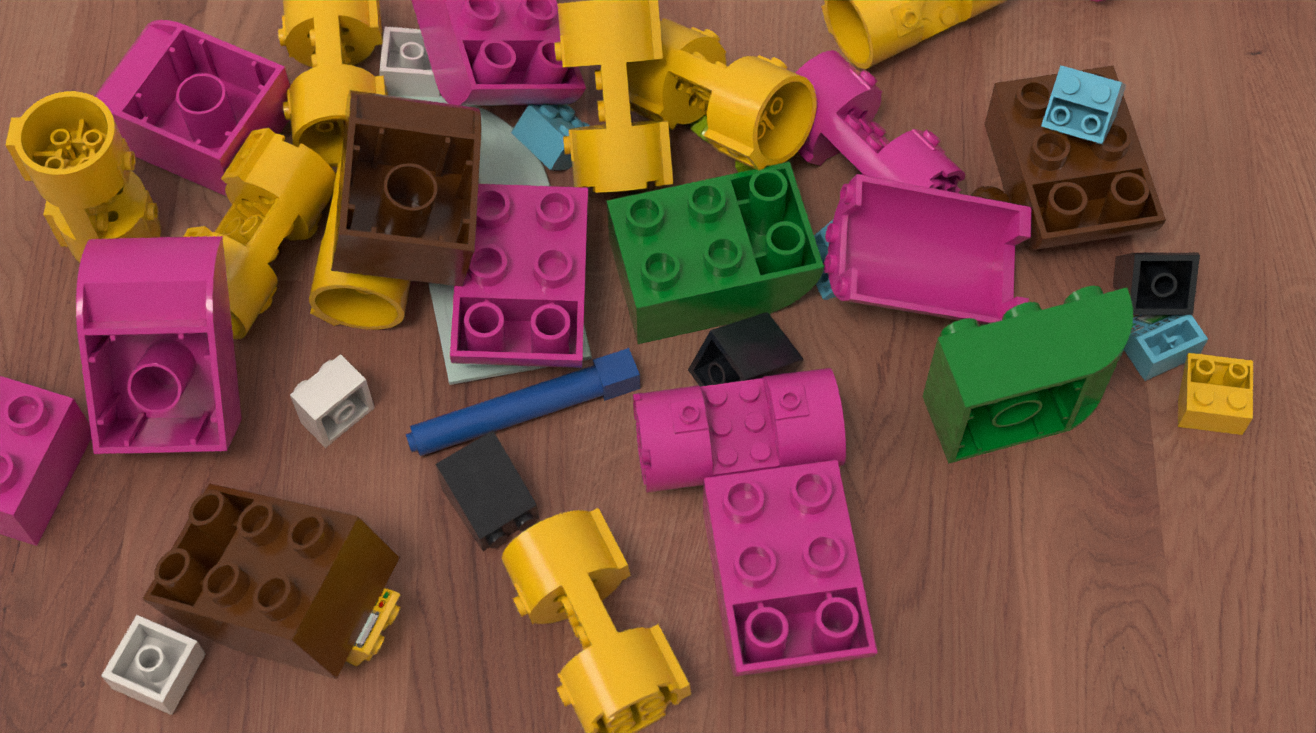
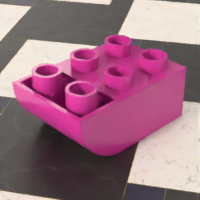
(496, 52)
(192, 100)
(524, 279)
(157, 345)
(39, 452)
(786, 568)

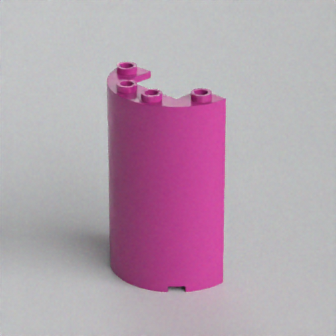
(925, 250)

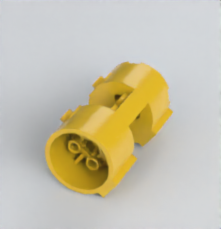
(882, 28)
(331, 40)
(751, 107)
(620, 152)
(81, 171)
(273, 196)
(353, 298)
(565, 573)

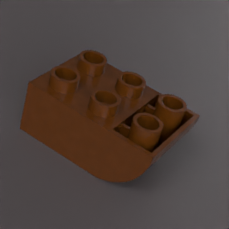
(1071, 183)
(407, 189)
(273, 578)

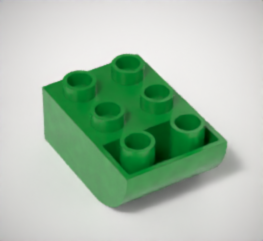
(712, 251)
(1025, 373)

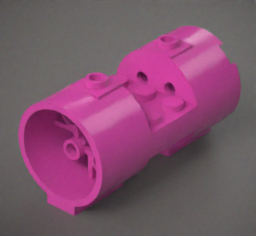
(843, 124)
(738, 428)

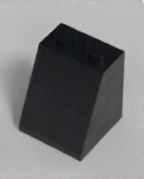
(1158, 281)
(744, 352)
(487, 491)

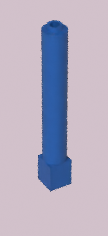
(608, 377)

